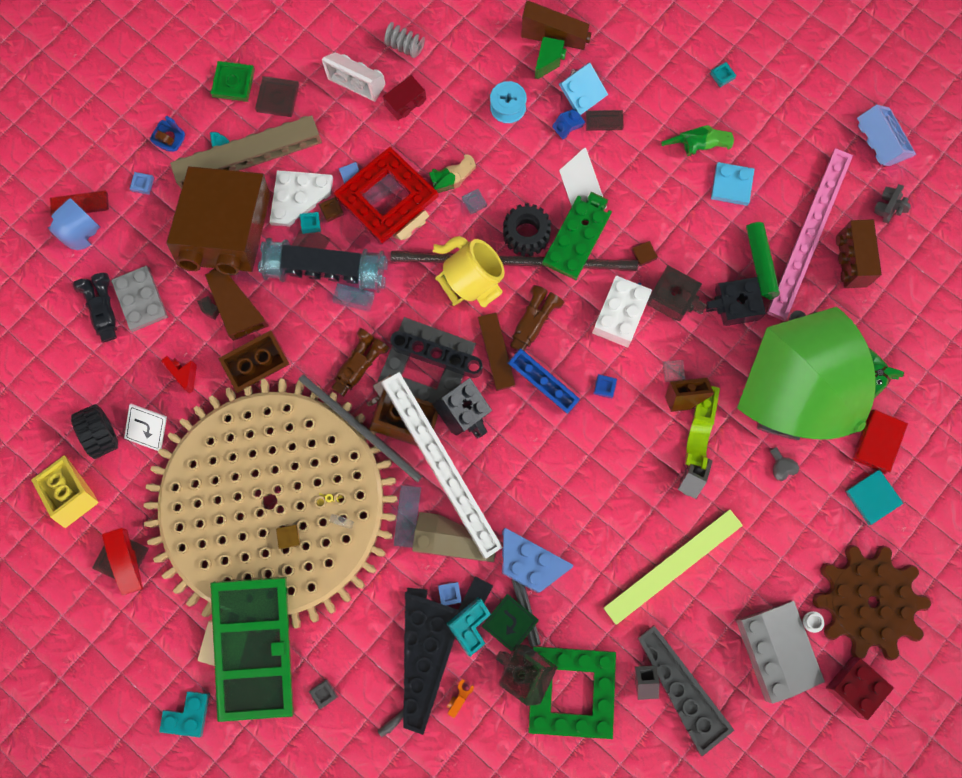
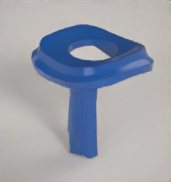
(168, 126)

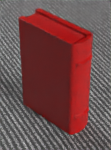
(880, 441)

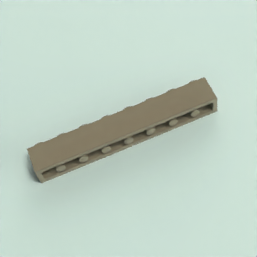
(252, 149)

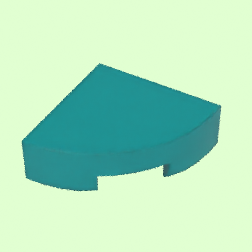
(218, 139)

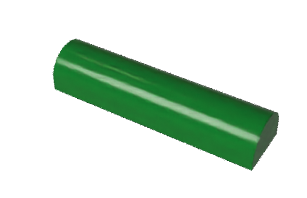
(763, 260)

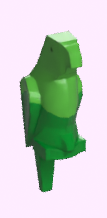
(702, 139)

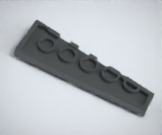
(695, 708)

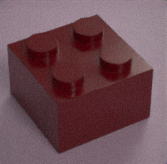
(860, 688)

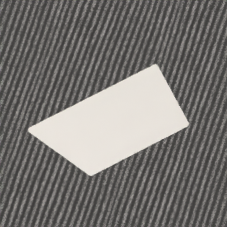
(580, 177)

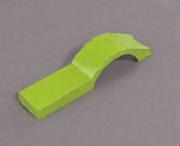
(700, 431)

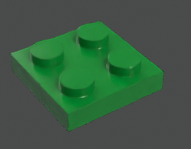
(232, 81)

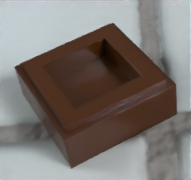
(331, 209)
(644, 253)

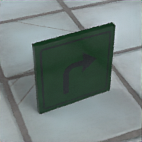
(510, 623)

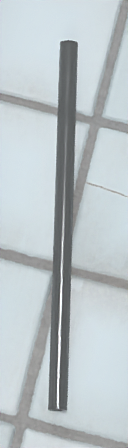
(360, 428)

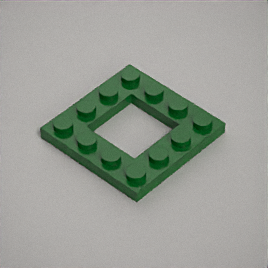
(578, 725)

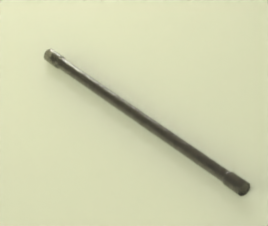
(622, 264)

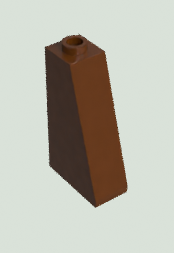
(545, 22)
(235, 308)

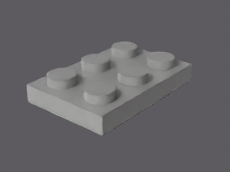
(139, 298)

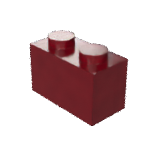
(404, 97)

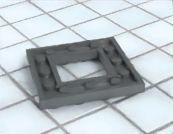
(397, 362)

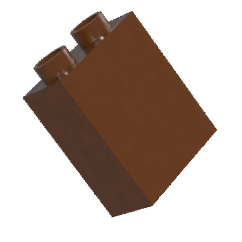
(219, 220)

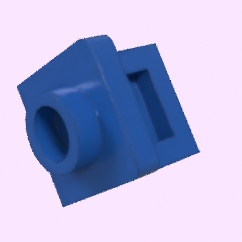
(568, 122)

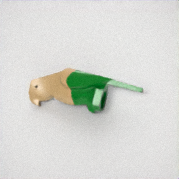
(453, 175)

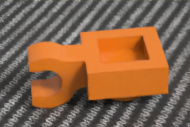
(456, 703)

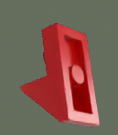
(183, 374)

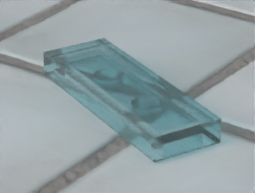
(407, 516)

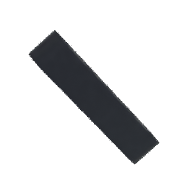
(430, 347)

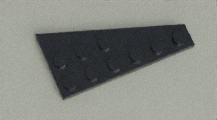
(425, 657)

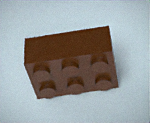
(858, 254)

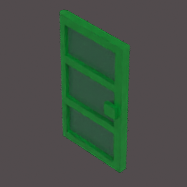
(252, 649)

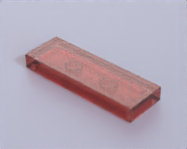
(87, 202)

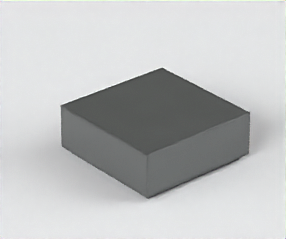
(323, 694)

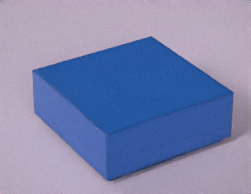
(605, 386)

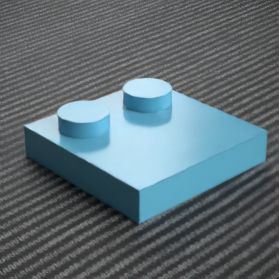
(583, 88)
(732, 183)

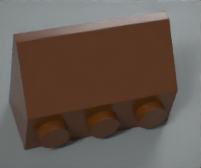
(254, 361)
(389, 422)

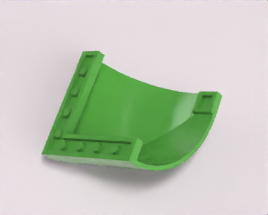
(811, 378)

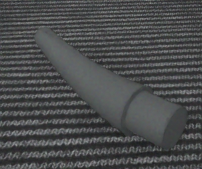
(390, 725)

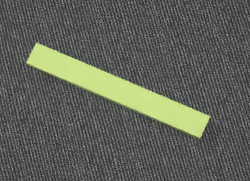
(672, 567)

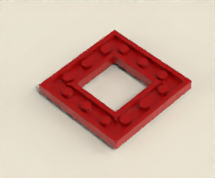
(386, 163)

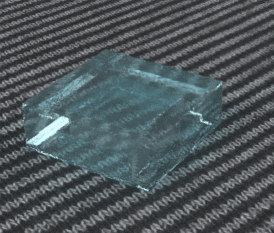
(474, 201)

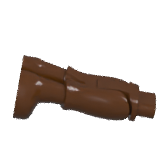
(533, 319)
(357, 363)

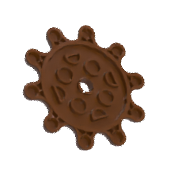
(850, 608)

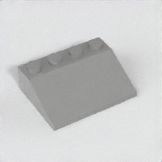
(780, 652)

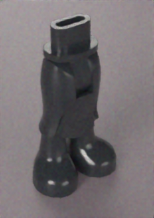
(99, 307)

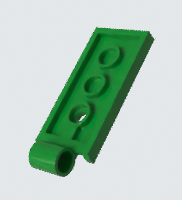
(576, 241)

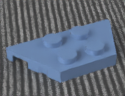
(530, 563)

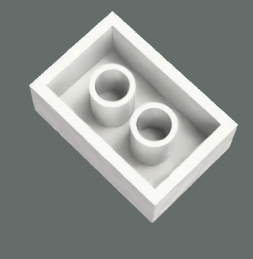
(622, 311)

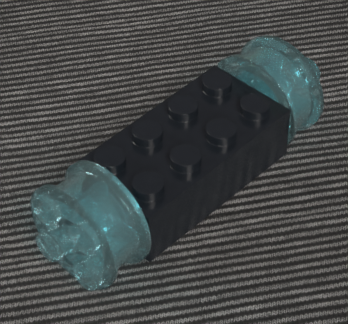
(283, 259)

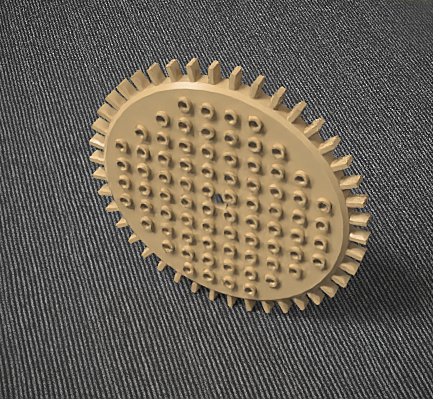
(194, 446)

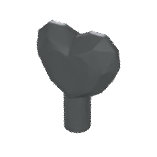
(783, 466)

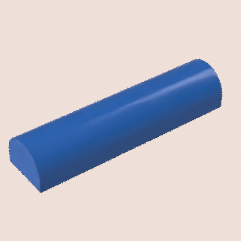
(544, 381)

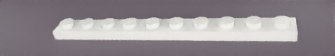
(441, 465)

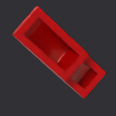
(122, 560)

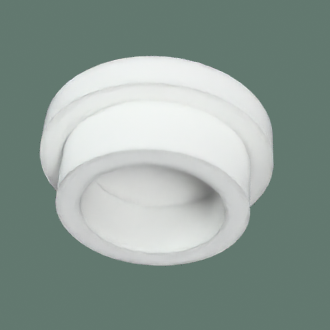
(813, 621)

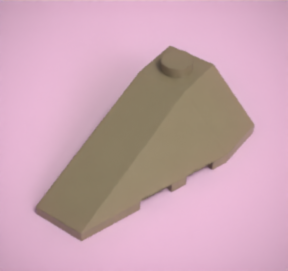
(445, 538)

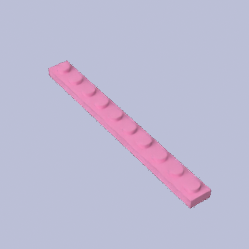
(810, 234)

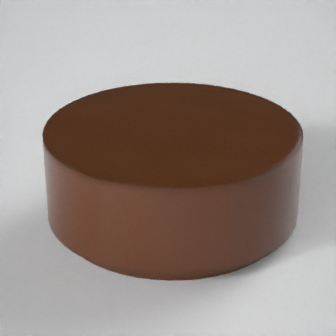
(164, 138)

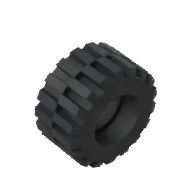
(531, 216)
(94, 431)

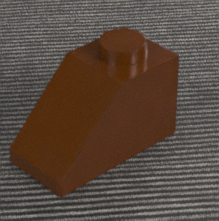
(687, 393)

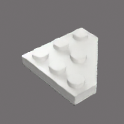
(297, 194)

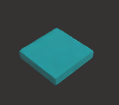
(874, 497)

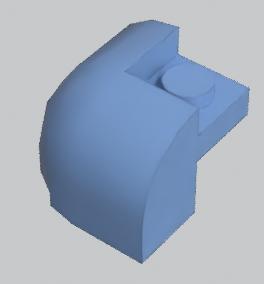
(73, 226)

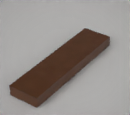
(496, 351)

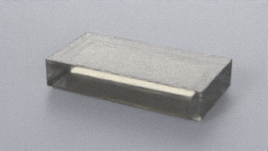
(604, 120)

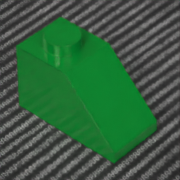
(550, 56)

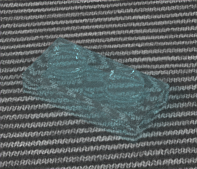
(353, 297)

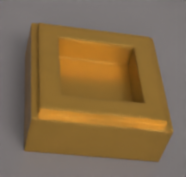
(288, 537)

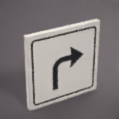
(145, 427)

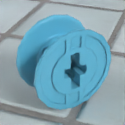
(508, 92)

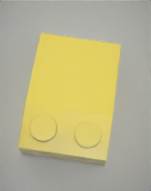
(64, 492)

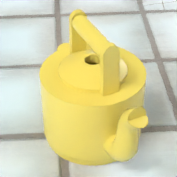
(470, 271)

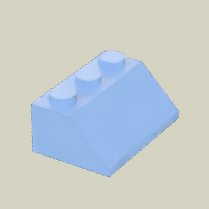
(885, 135)

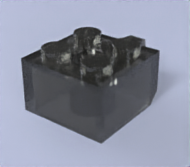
(685, 297)
(526, 674)

